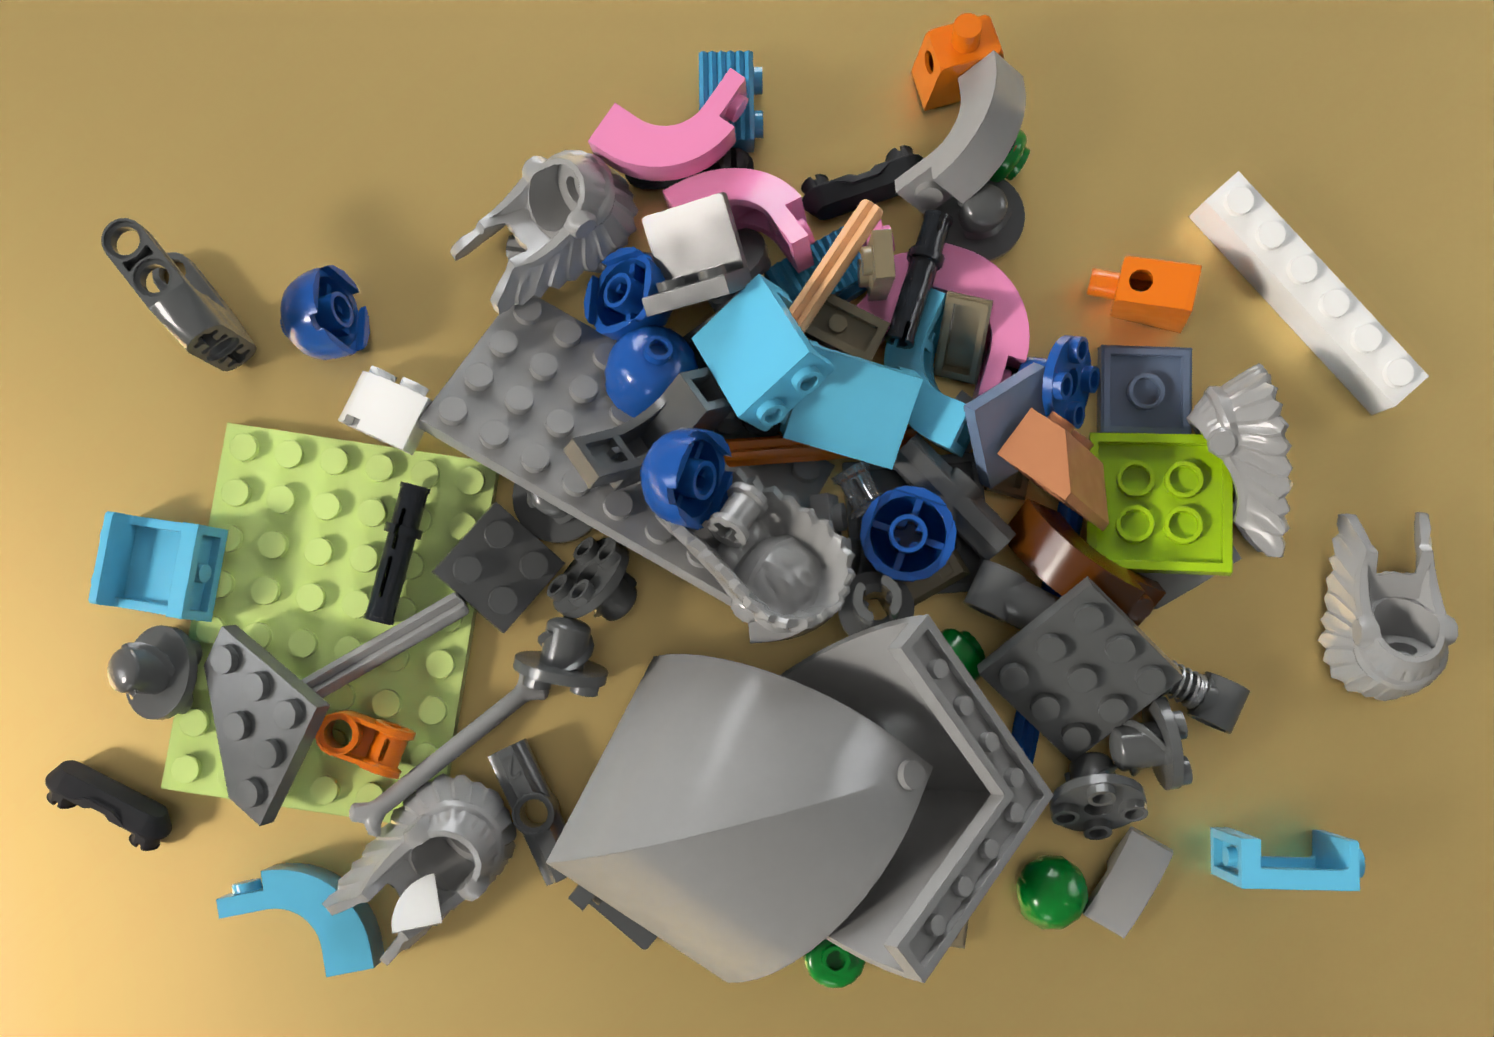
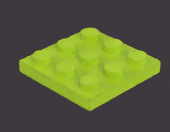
(1164, 504)

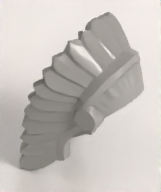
(566, 218)
(1249, 436)
(787, 572)
(1385, 628)
(441, 829)

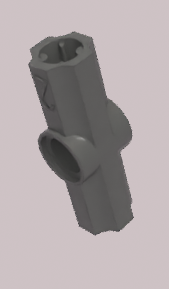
(973, 517)
(522, 782)

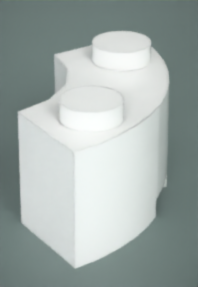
(387, 409)

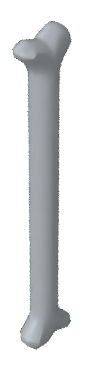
(373, 812)

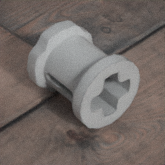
(737, 514)

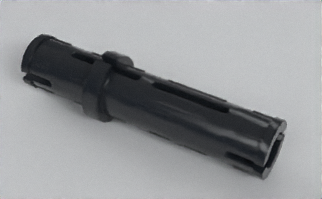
(924, 261)
(397, 552)

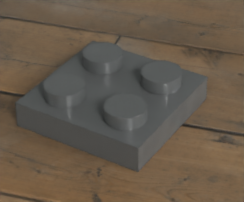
(498, 567)

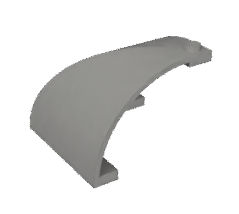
(972, 808)
(739, 813)

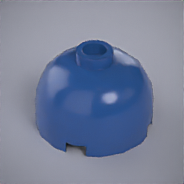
(615, 297)
(323, 314)
(644, 366)
(686, 476)
(908, 533)

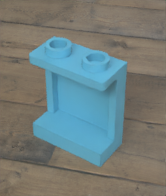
(761, 354)
(856, 409)
(158, 566)
(1333, 866)

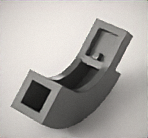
(618, 453)

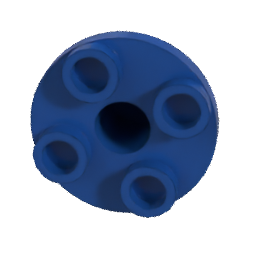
(1067, 378)

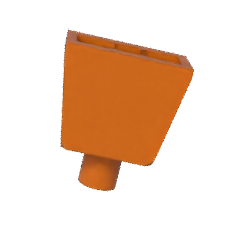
(948, 54)
(1165, 294)

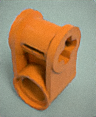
(374, 742)

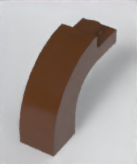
(1064, 559)

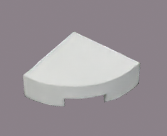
(417, 906)

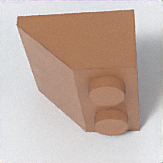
(1059, 463)

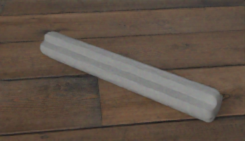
(387, 645)

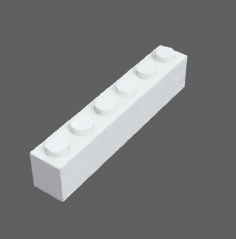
(1308, 295)

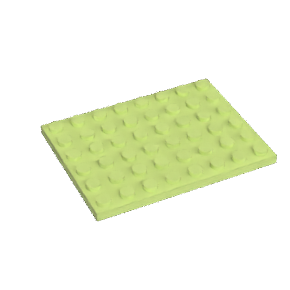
(300, 577)

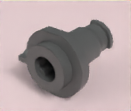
(872, 584)

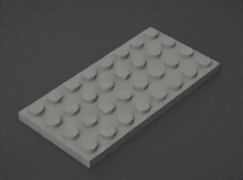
(538, 386)

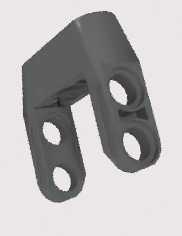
(198, 323)

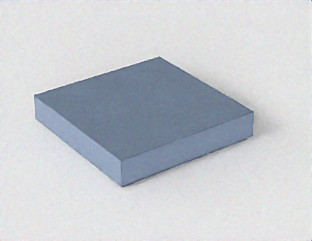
(1144, 389)
(996, 415)

